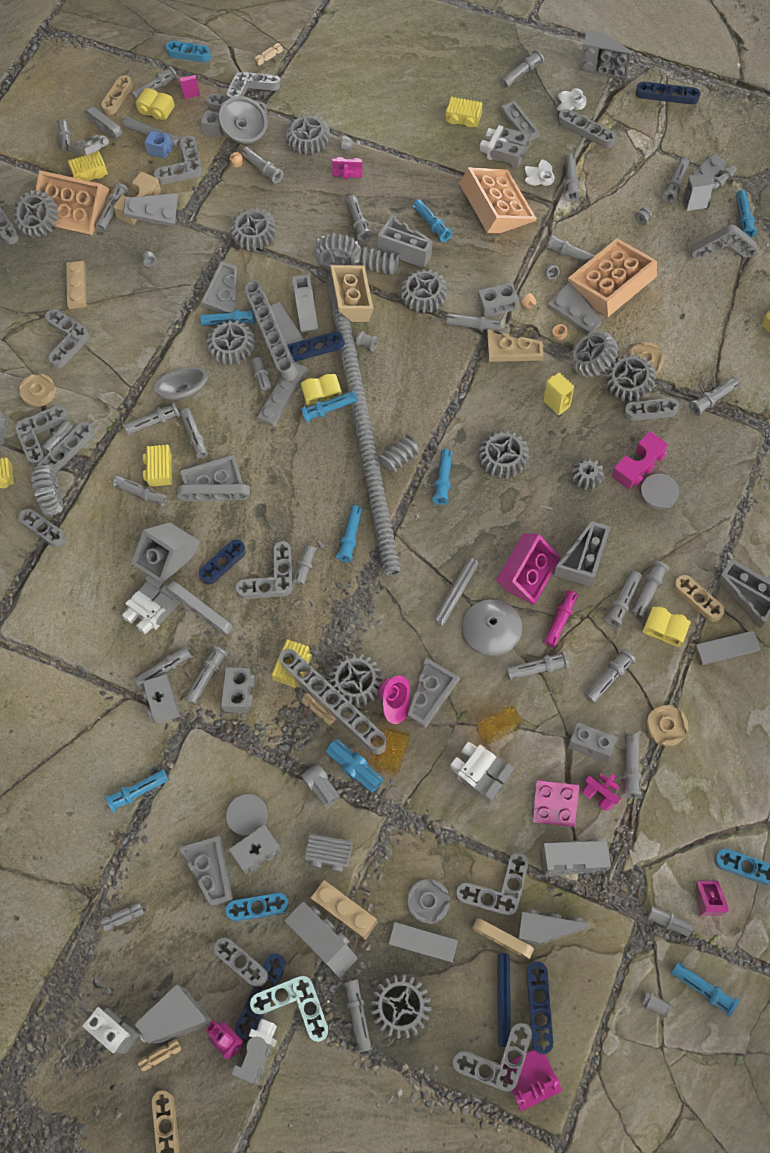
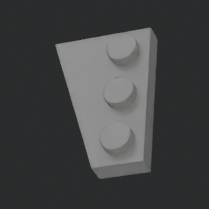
(153, 208)
(214, 472)

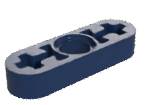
(236, 556)

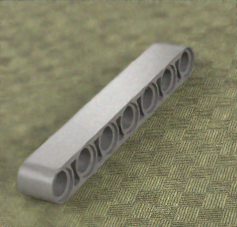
(271, 331)
(337, 709)

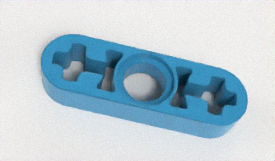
(177, 50)
(732, 855)
(242, 915)

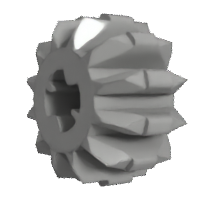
(581, 471)

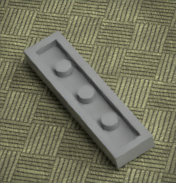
(280, 398)

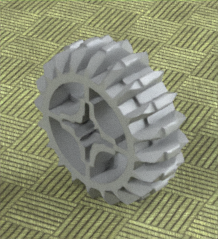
(307, 134)
(45, 210)
(253, 229)
(337, 250)
(425, 284)
(223, 349)
(593, 354)
(616, 383)
(497, 446)
(47, 489)
(363, 677)
(416, 1013)

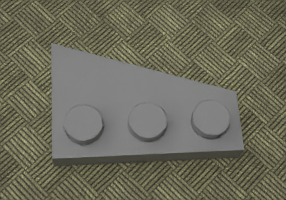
(222, 289)
(574, 309)
(432, 691)
(210, 869)

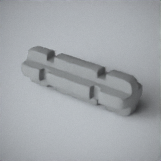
(121, 917)

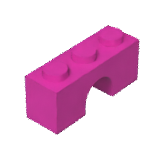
(631, 472)

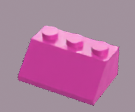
(529, 568)

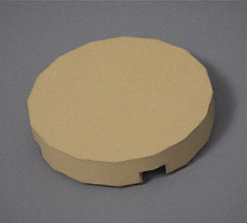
(652, 354)
(37, 390)
(667, 725)

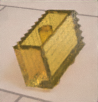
(499, 725)
(392, 758)

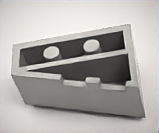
(406, 243)
(584, 557)
(748, 589)
(575, 857)
(321, 939)

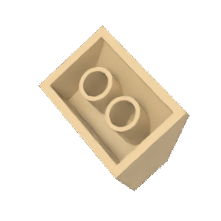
(352, 292)

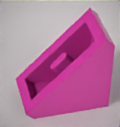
(189, 86)
(711, 899)

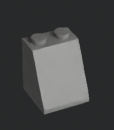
(164, 551)
(172, 1017)

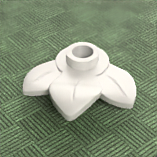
(572, 100)
(540, 175)

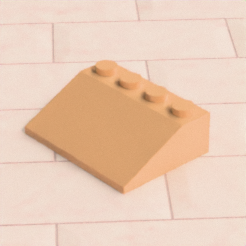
(496, 199)
(77, 200)
(614, 276)

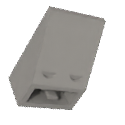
(604, 55)

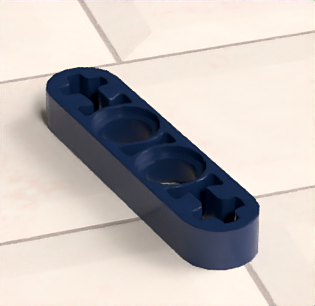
(668, 89)
(310, 345)
(539, 1007)
(242, 1020)

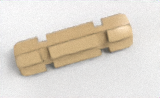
(268, 54)
(317, 709)
(159, 1055)

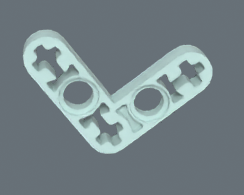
(293, 995)

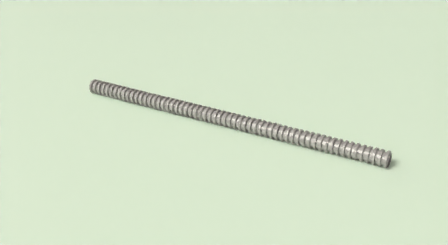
(366, 441)

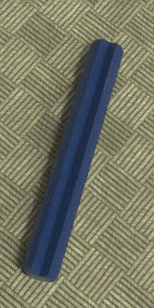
(504, 1022)

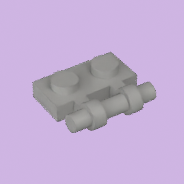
(92, 145)
(715, 166)

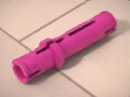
(560, 619)

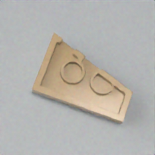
(507, 348)

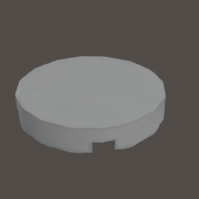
(659, 491)
(246, 814)
(428, 901)

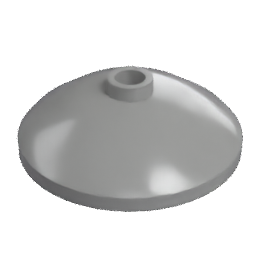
(243, 112)
(181, 383)
(488, 638)

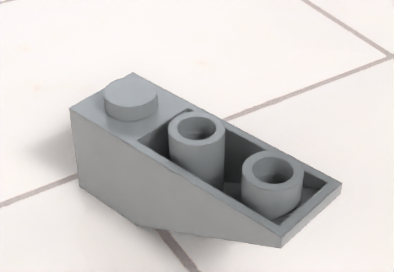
(305, 303)
(543, 929)

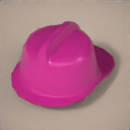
(395, 698)

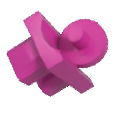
(347, 167)
(594, 785)
(224, 1039)

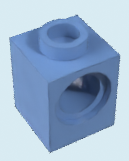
(158, 144)

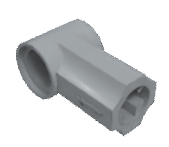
(318, 782)

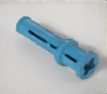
(746, 219)
(436, 225)
(241, 316)
(322, 408)
(442, 483)
(348, 541)
(127, 795)
(713, 994)

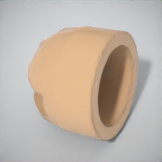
(236, 159)
(528, 300)
(556, 332)

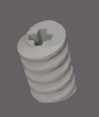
(379, 262)
(399, 453)

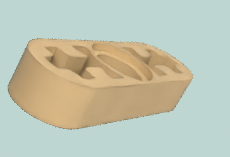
(117, 101)
(714, 604)
(503, 938)
(160, 1146)

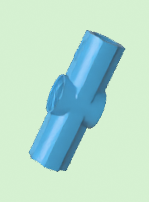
(354, 765)

